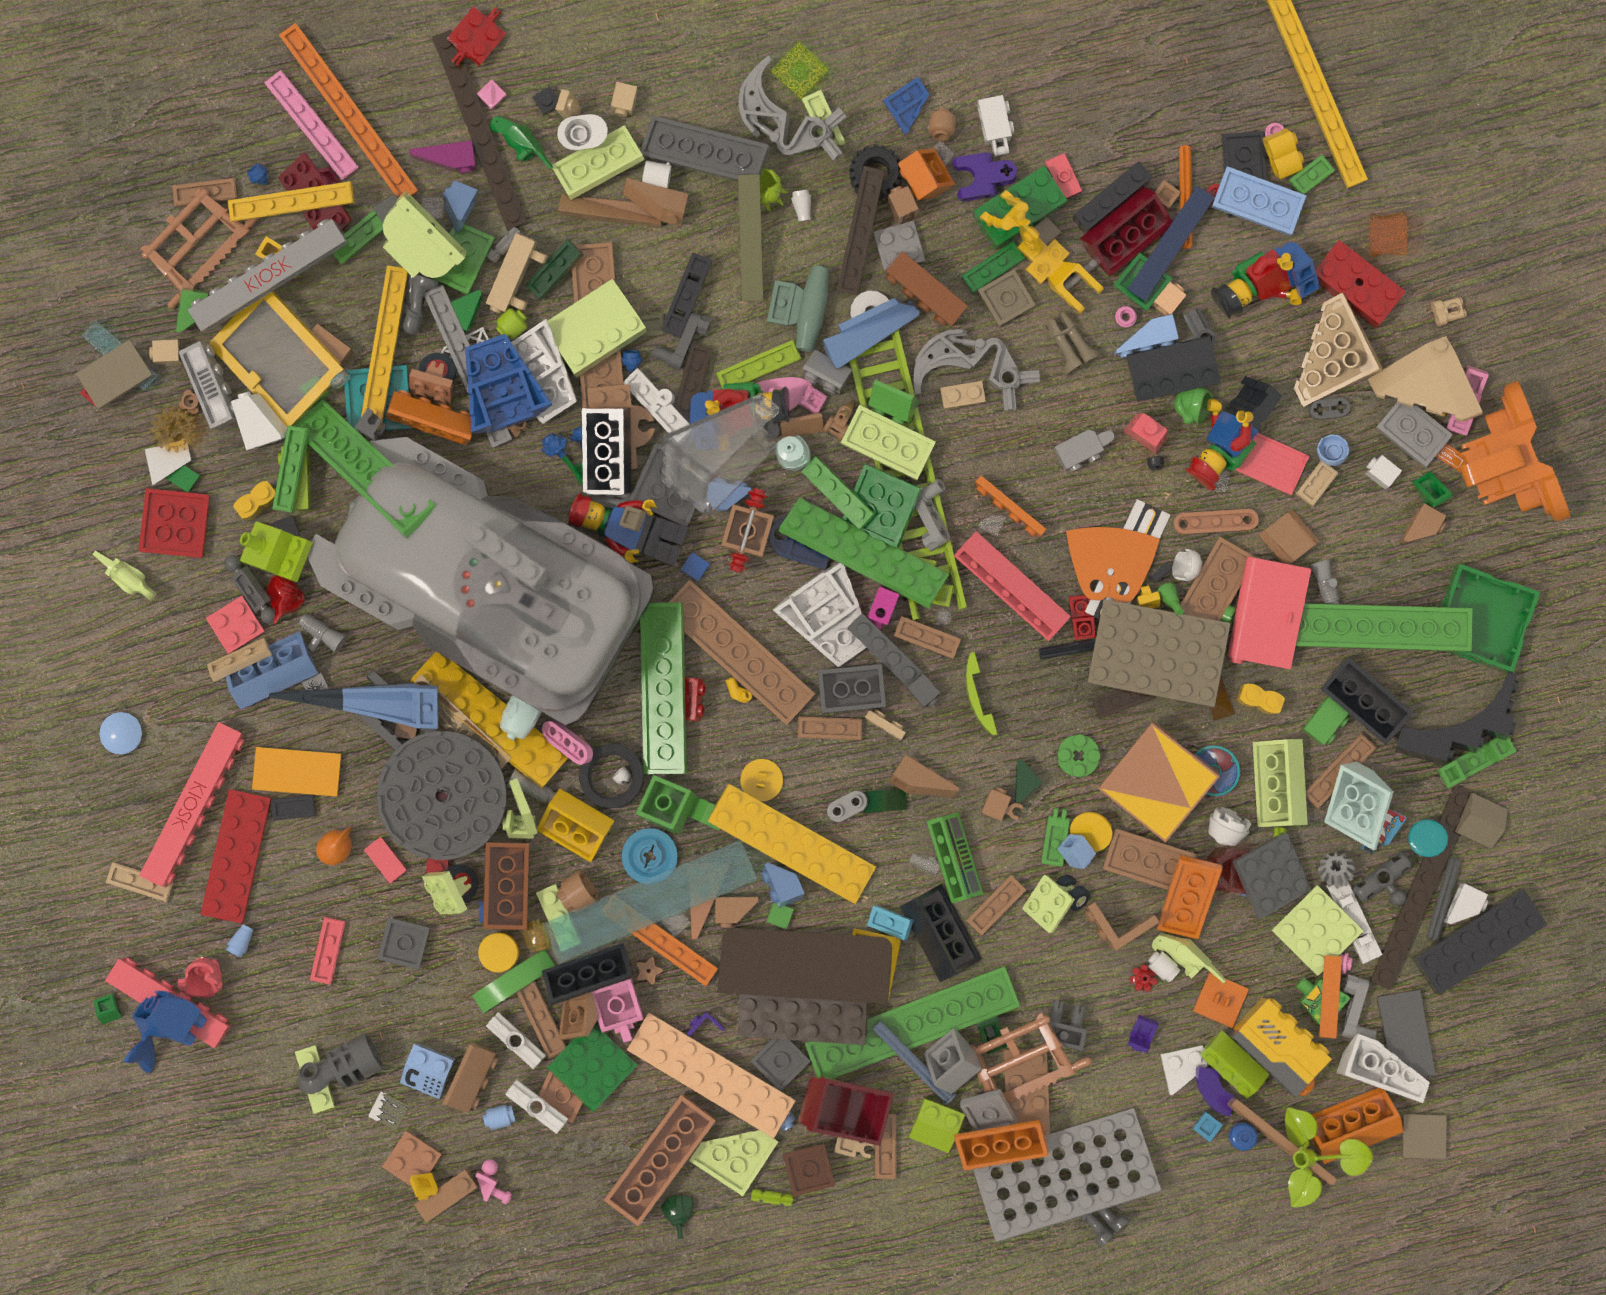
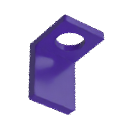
(698, 1020)

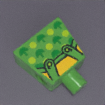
(1313, 996)

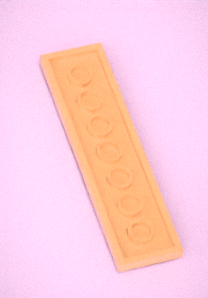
(711, 1075)

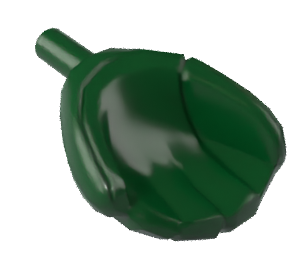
(678, 1211)

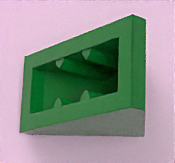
(467, 308)
(1431, 490)

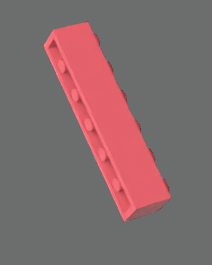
(1012, 586)
(142, 984)

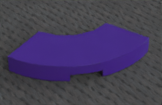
(1212, 1091)

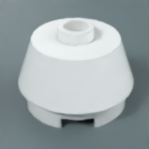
(1228, 827)

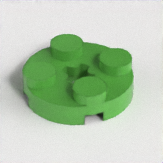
(1078, 768)

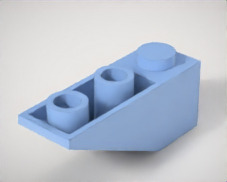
(1155, 333)

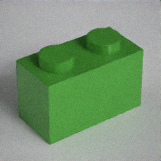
(1325, 722)

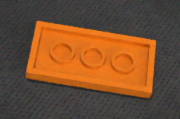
(1189, 897)

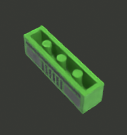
(954, 857)

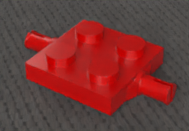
(476, 36)

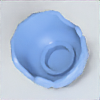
(1333, 450)

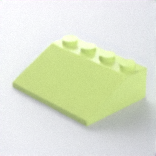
(595, 328)

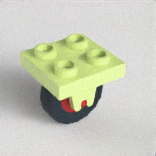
(451, 888)

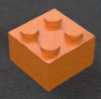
(926, 174)

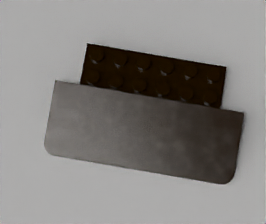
(804, 983)

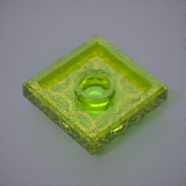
(799, 70)

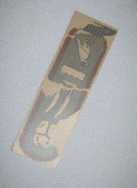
(451, 723)

